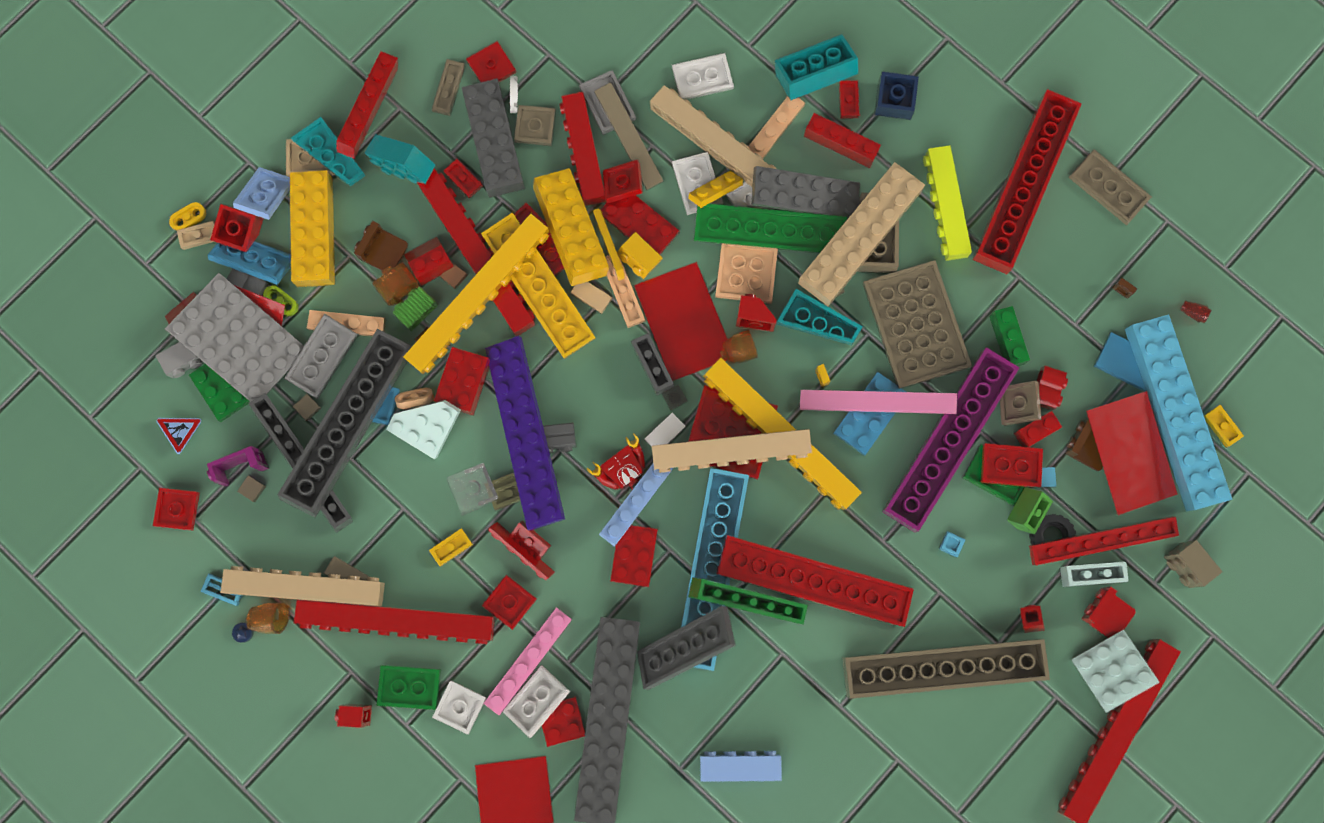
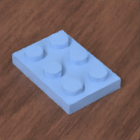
(263, 193)

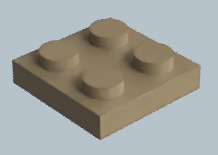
(535, 125)
(1020, 403)

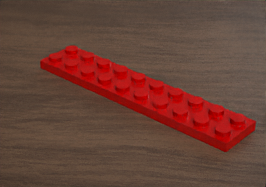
(815, 581)

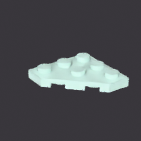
(425, 426)

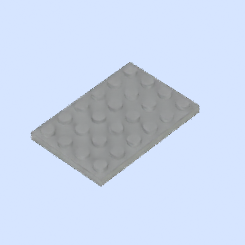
(236, 338)

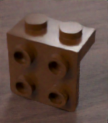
(380, 247)
(1083, 446)

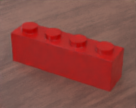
(842, 140)

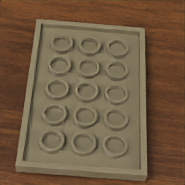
(917, 324)

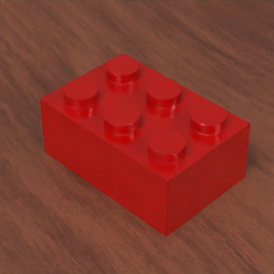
(463, 380)

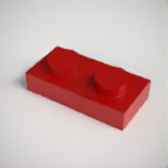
(849, 99)
(463, 178)

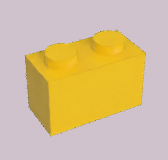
(639, 255)

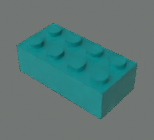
(816, 67)

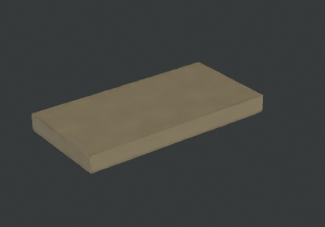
(1110, 187)

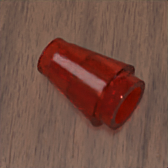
(1196, 311)

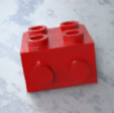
(1108, 612)

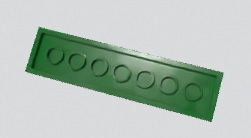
(765, 228)

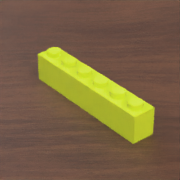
(947, 203)

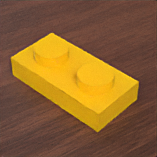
(1223, 426)
(450, 547)

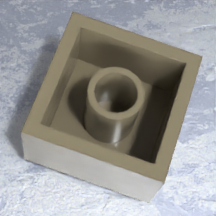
(1192, 564)

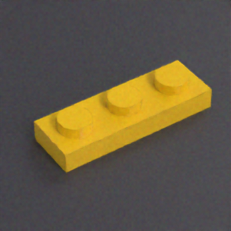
(715, 189)

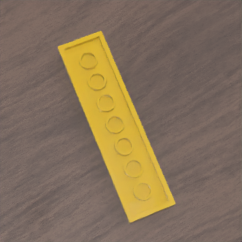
(543, 294)

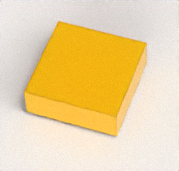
(822, 375)

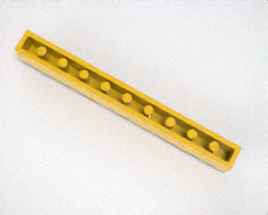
(476, 294)
(768, 420)

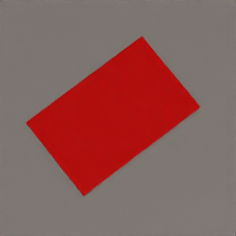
(682, 320)
(1132, 452)
(514, 791)

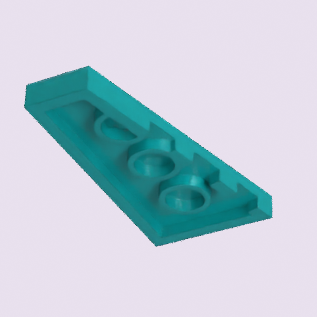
(321, 144)

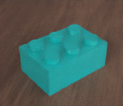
(399, 159)

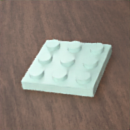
(1115, 671)

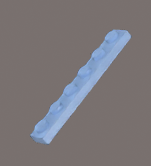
(633, 505)

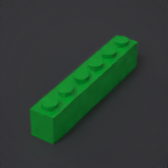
(747, 600)

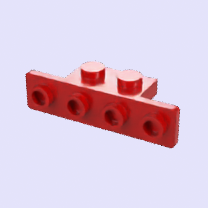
(526, 545)

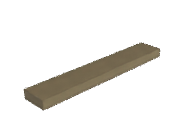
(628, 135)

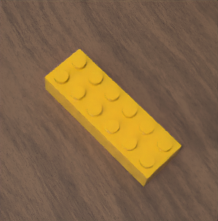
(570, 227)
(312, 228)

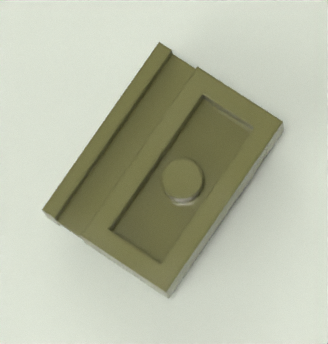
(506, 491)

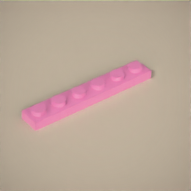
(527, 661)

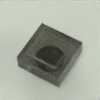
(674, 397)

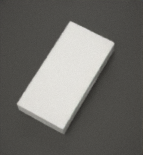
(665, 431)

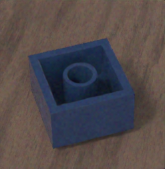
(896, 95)

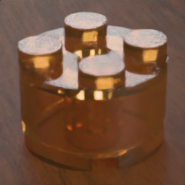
(395, 284)

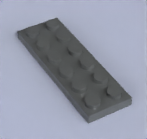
(804, 192)
(686, 648)

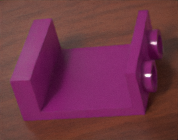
(250, 454)

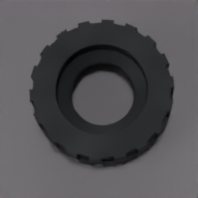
(1058, 521)

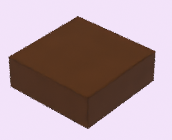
(1124, 288)

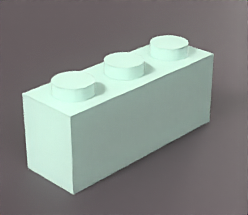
(1094, 574)

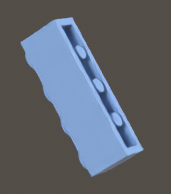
(740, 767)

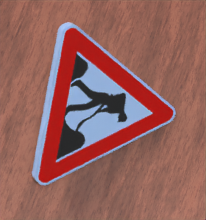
(178, 430)

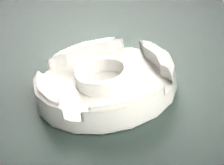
(513, 94)

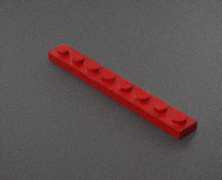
(1103, 540)

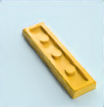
(609, 244)

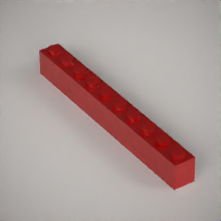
(474, 250)
(394, 620)
(1115, 739)

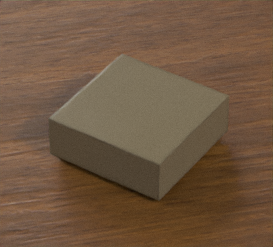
(307, 407)
(251, 488)

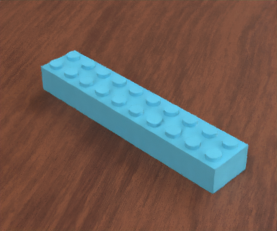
(1178, 414)
(719, 518)

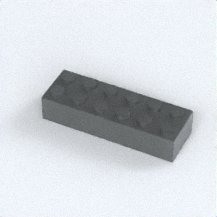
(493, 138)

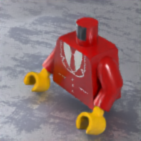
(622, 468)

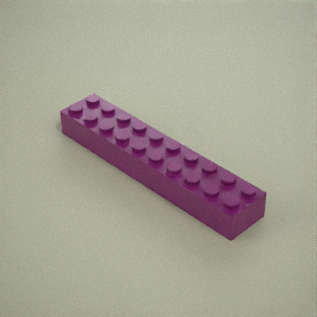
(950, 441)

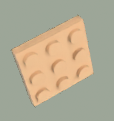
(746, 272)

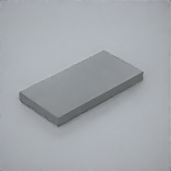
(321, 356)

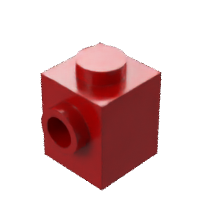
(1032, 618)

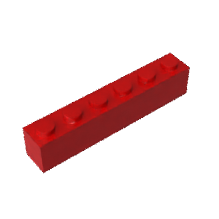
(367, 105)
(583, 148)

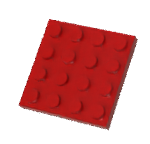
(718, 420)

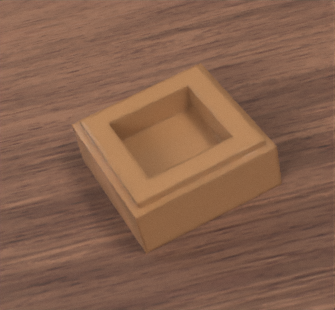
(454, 276)

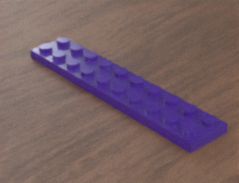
(525, 434)

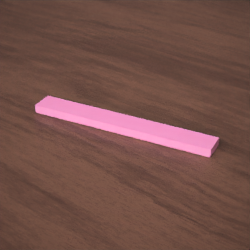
(879, 401)

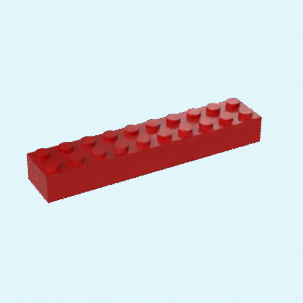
(1027, 182)

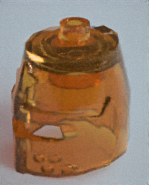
(739, 348)
(262, 618)

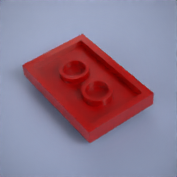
(1012, 465)
(634, 556)

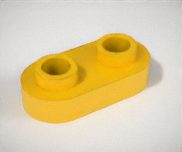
(188, 216)

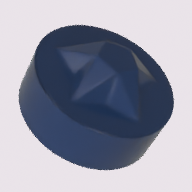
(242, 633)

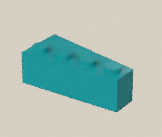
(815, 318)

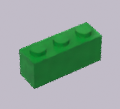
(1009, 336)

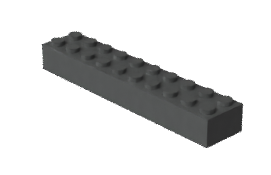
(345, 424)
(607, 721)

